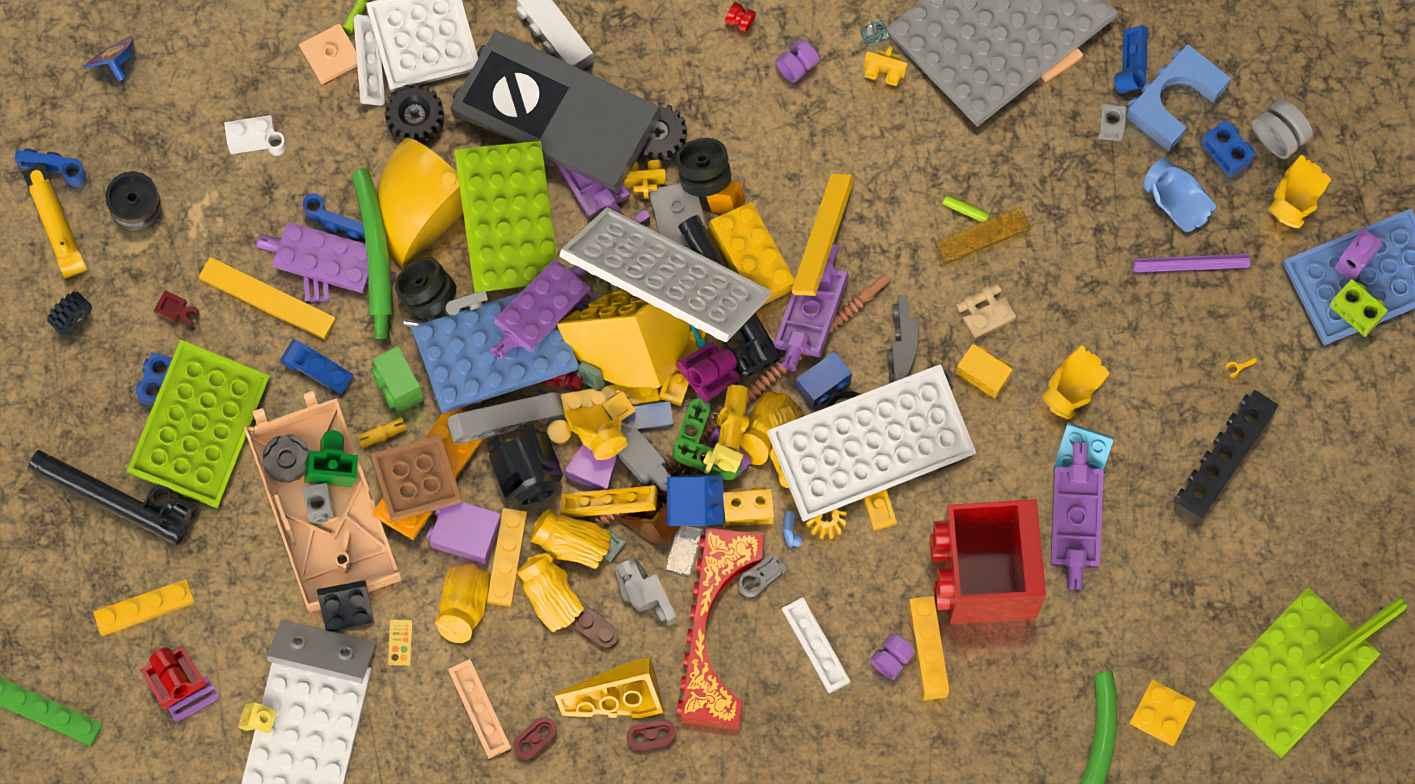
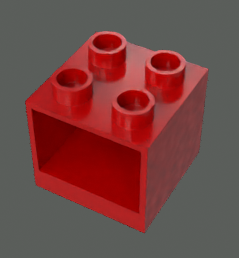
(989, 562)

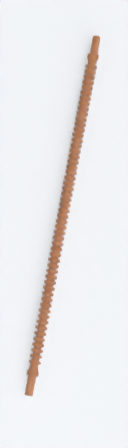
(866, 295)

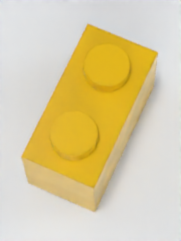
(984, 370)

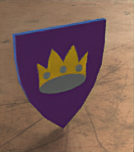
(114, 56)

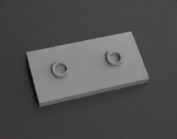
(671, 208)
(321, 651)

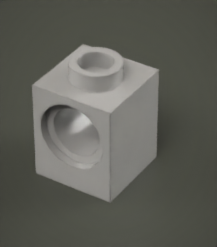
(1109, 130)
(316, 494)

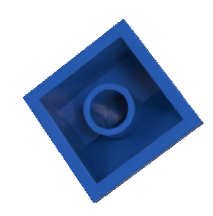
(695, 500)

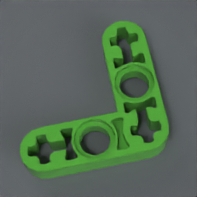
(692, 442)

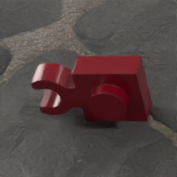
(172, 307)
(572, 382)

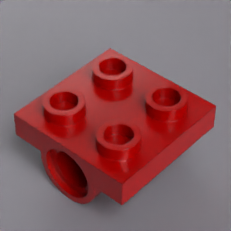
(172, 675)

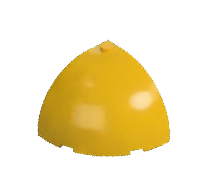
(416, 200)
(627, 339)

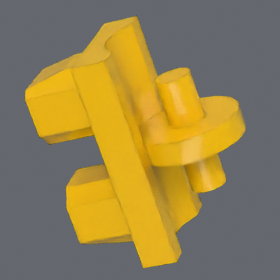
(885, 62)
(646, 180)

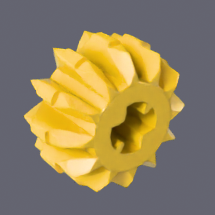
(828, 527)

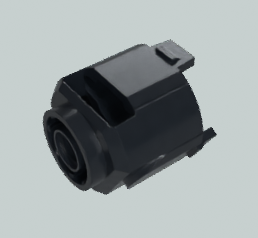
(526, 466)

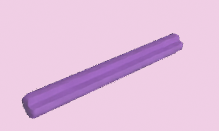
(1191, 263)

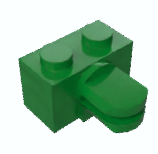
(330, 463)

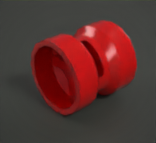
(740, 17)

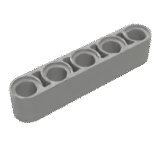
(505, 418)

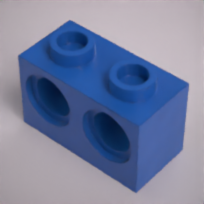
(1223, 151)
(150, 378)

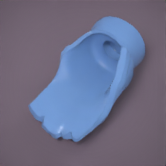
(1179, 194)

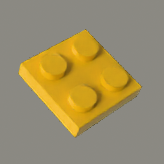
(1162, 712)

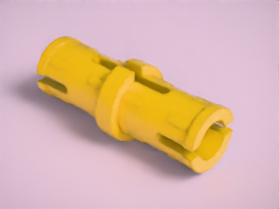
(381, 432)

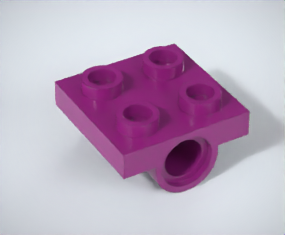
(709, 370)

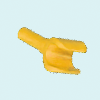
(1240, 366)

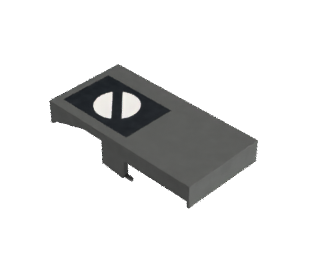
(574, 114)

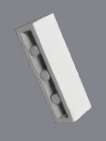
(555, 31)

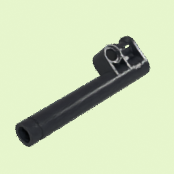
(755, 346)
(164, 519)

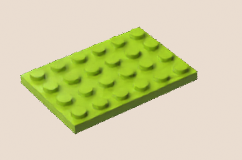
(506, 214)
(198, 423)
(1277, 683)

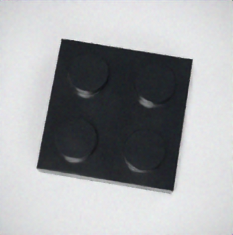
(345, 605)

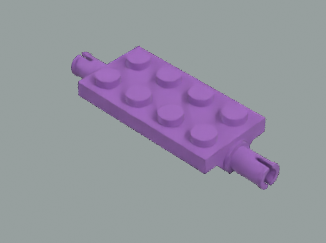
(591, 195)
(320, 256)
(540, 307)
(811, 317)
(1077, 516)

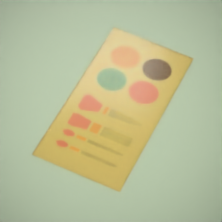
(400, 642)

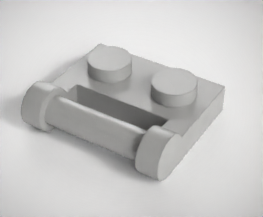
(470, 302)

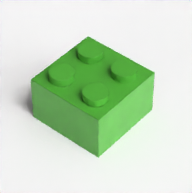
(398, 380)

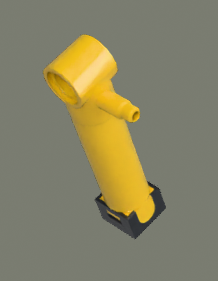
(54, 221)

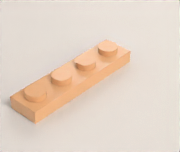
(479, 709)

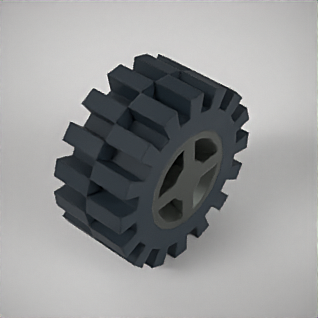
(69, 313)

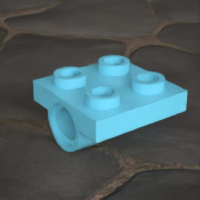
(1098, 446)

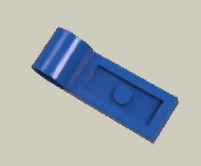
(1134, 60)
(54, 162)
(331, 221)
(316, 366)

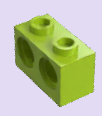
(1354, 311)

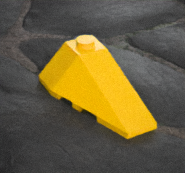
(619, 691)

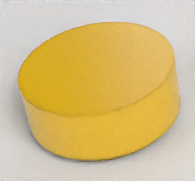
(559, 432)

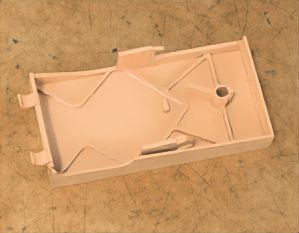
(344, 547)

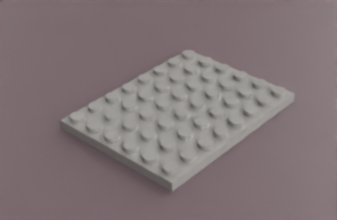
(994, 48)

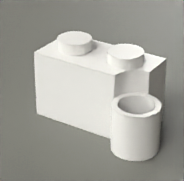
(253, 135)

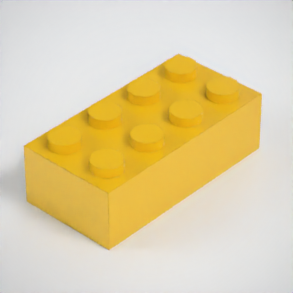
(751, 250)

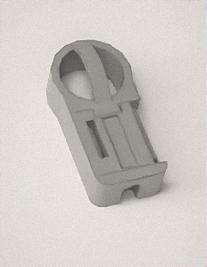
(763, 573)

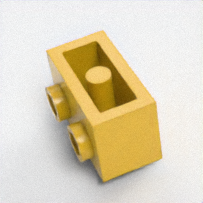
(748, 507)

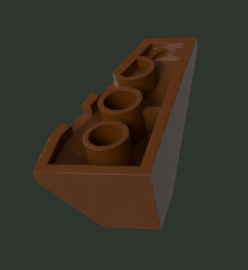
(654, 524)

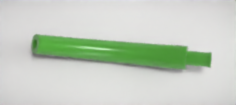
(377, 253)
(1105, 730)

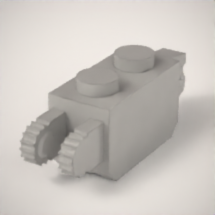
(642, 459)

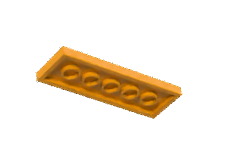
(458, 457)

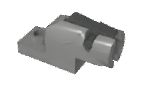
(643, 591)

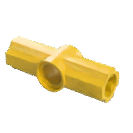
(733, 417)

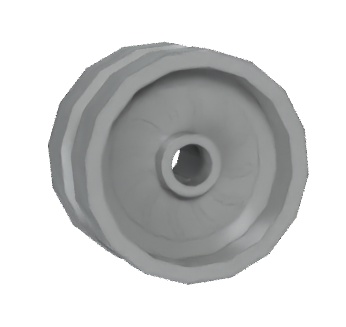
(1282, 128)

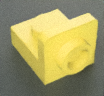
(723, 457)
(257, 717)

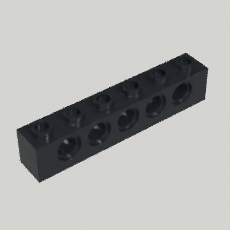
(1196, 508)

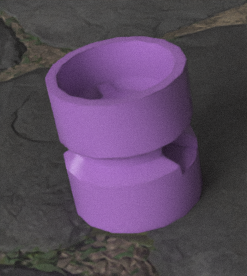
(800, 57)
(891, 657)

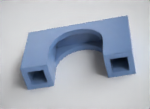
(1186, 68)

